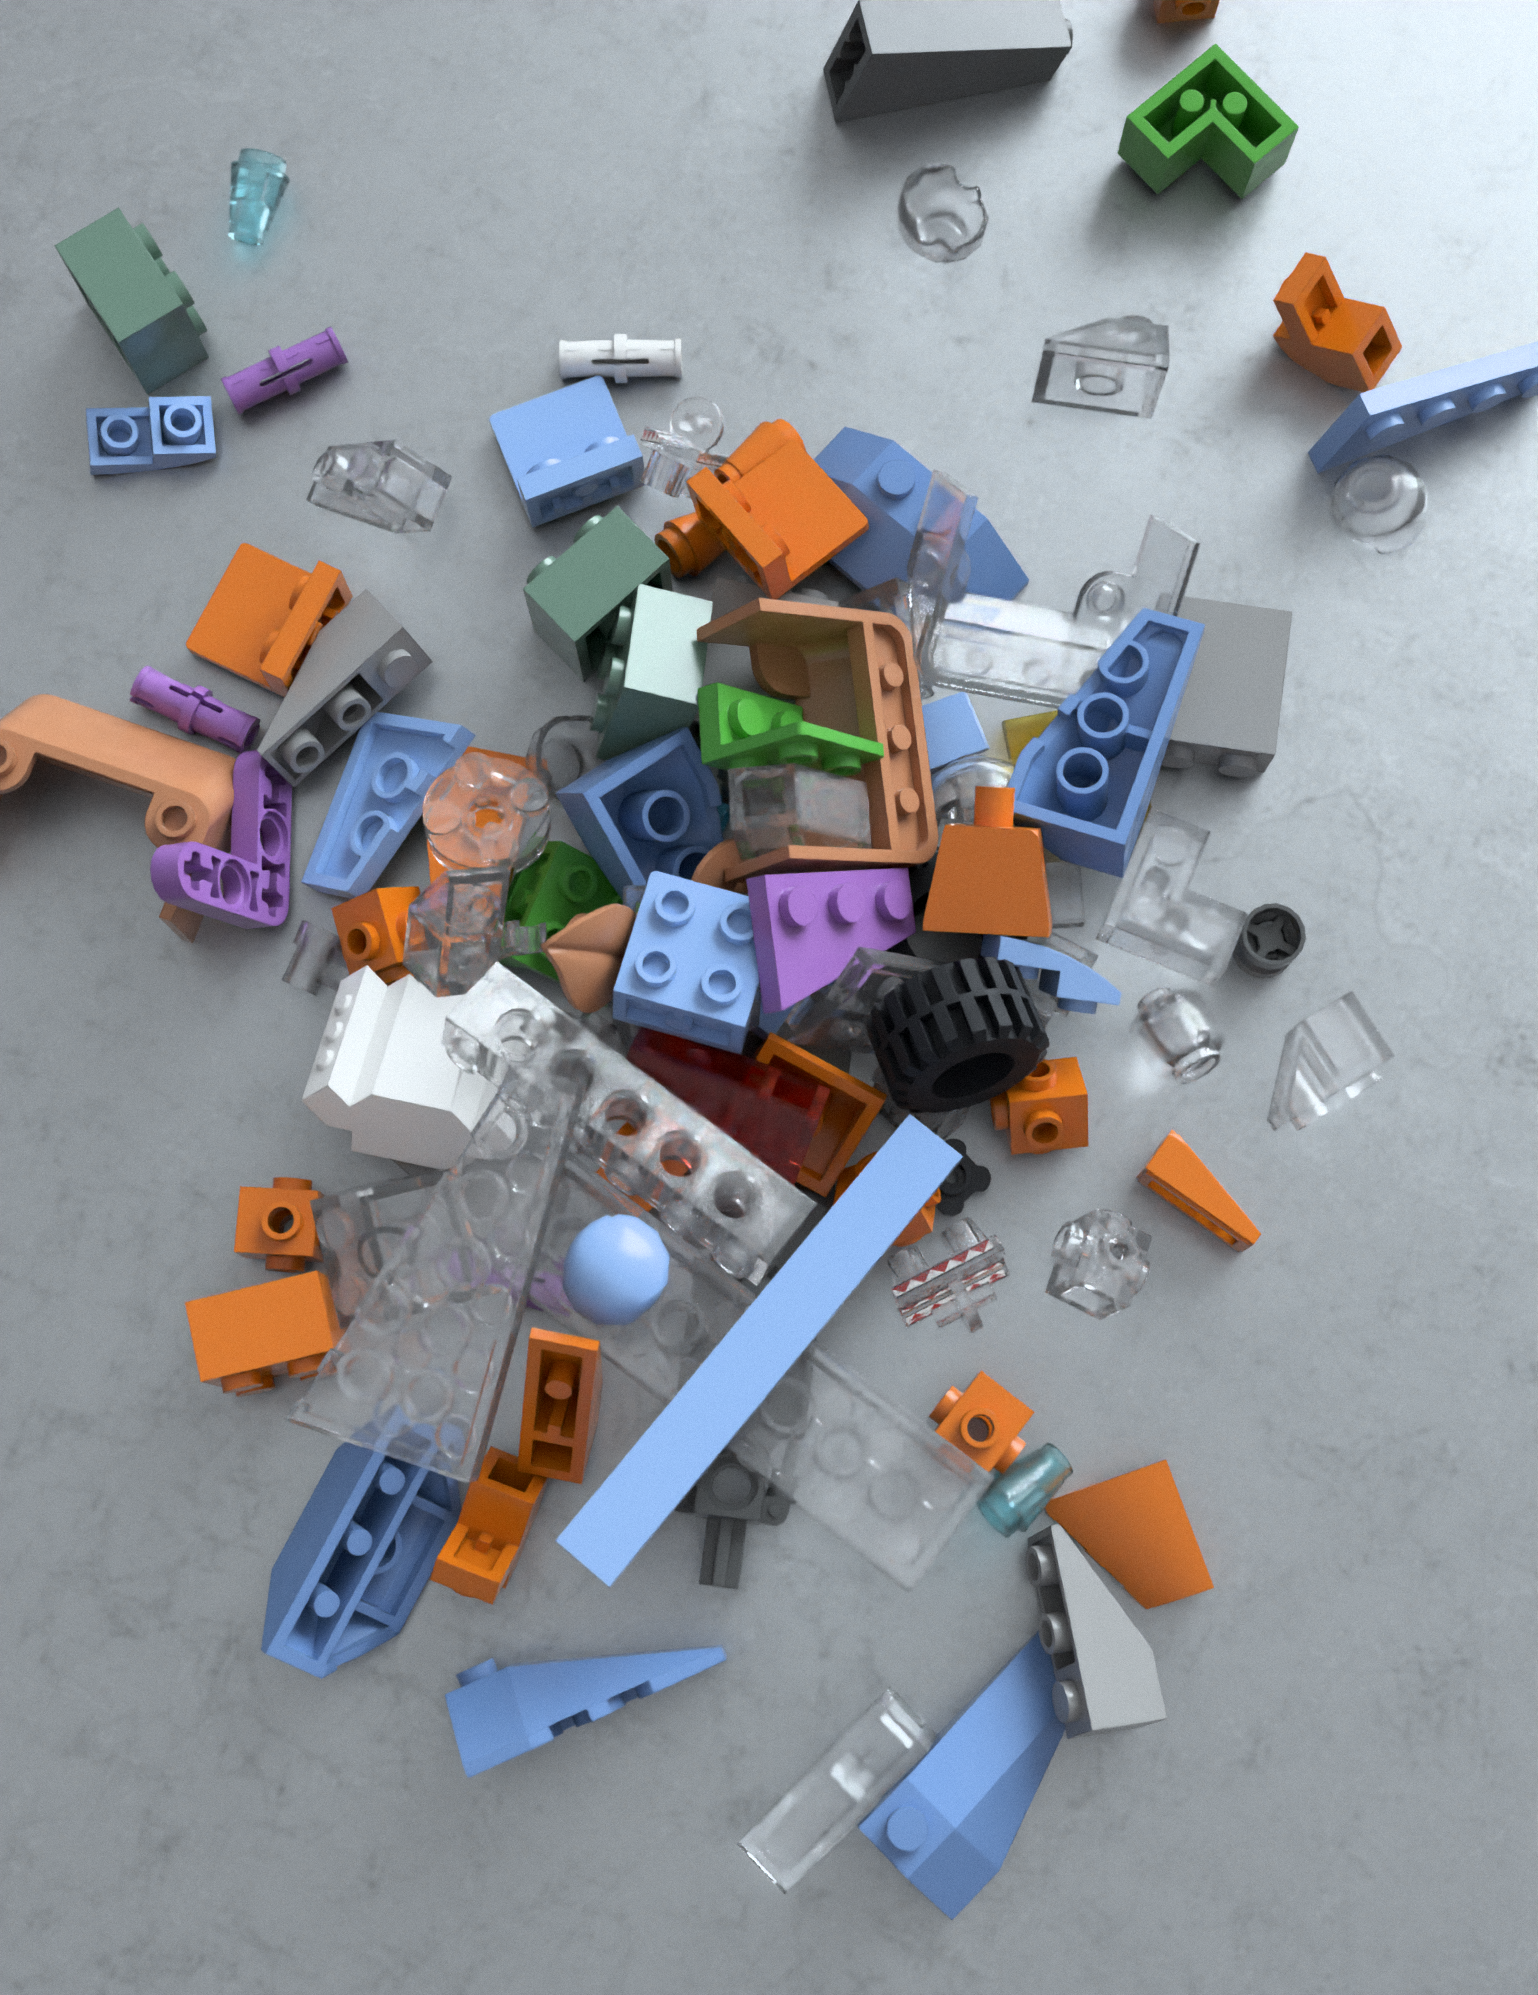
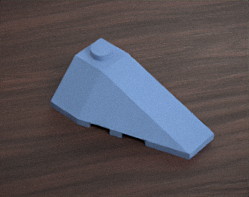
(1103, 751)
(647, 810)
(533, 1702)
(967, 1796)

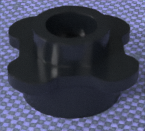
(970, 1180)

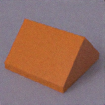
(844, 1118)

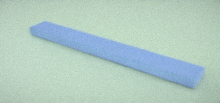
(758, 1351)

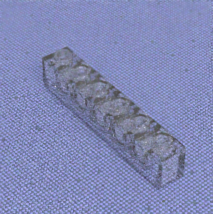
(667, 1129)

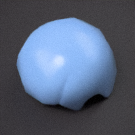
(615, 1270)

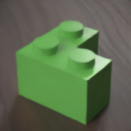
(1211, 115)

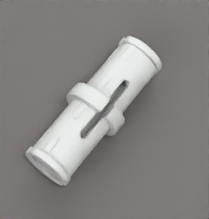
(595, 358)

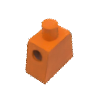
(990, 874)

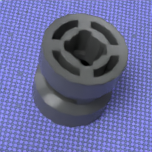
(1276, 930)

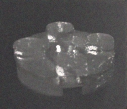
(481, 784)

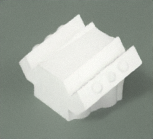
(390, 1075)

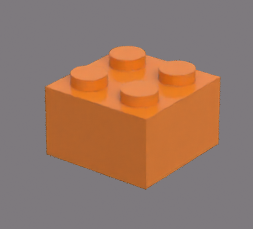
(264, 1333)

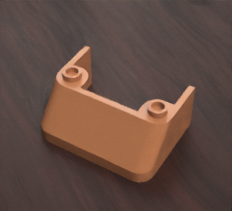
(857, 678)
(185, 780)

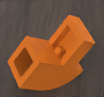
(1333, 335)
(490, 1529)

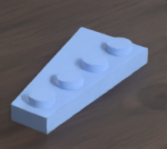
(1425, 402)

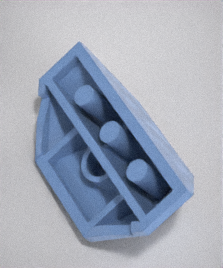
(891, 493)
(356, 1559)

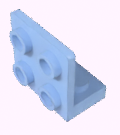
(567, 450)
(690, 964)

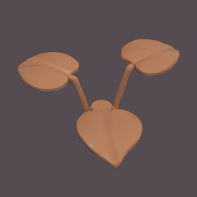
(594, 944)

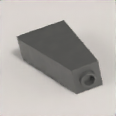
(941, 51)

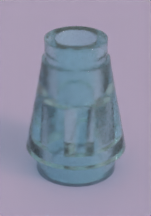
(255, 194)
(1024, 1490)

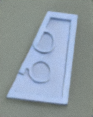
(380, 799)

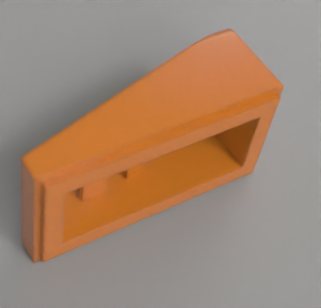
(1190, 1187)

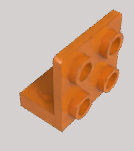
(778, 518)
(267, 617)

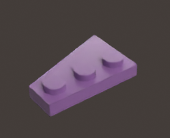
(815, 923)

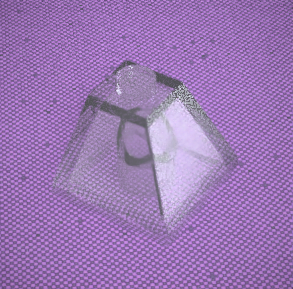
(1105, 366)

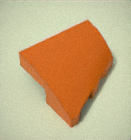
(1137, 1534)

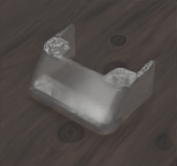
(1017, 647)

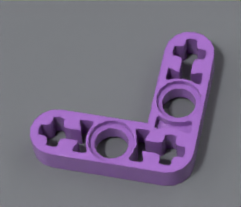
(252, 875)

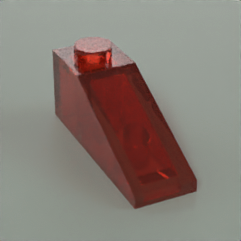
(745, 1099)

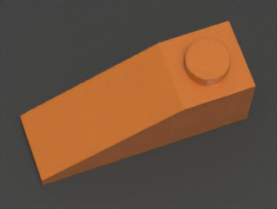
(559, 1405)

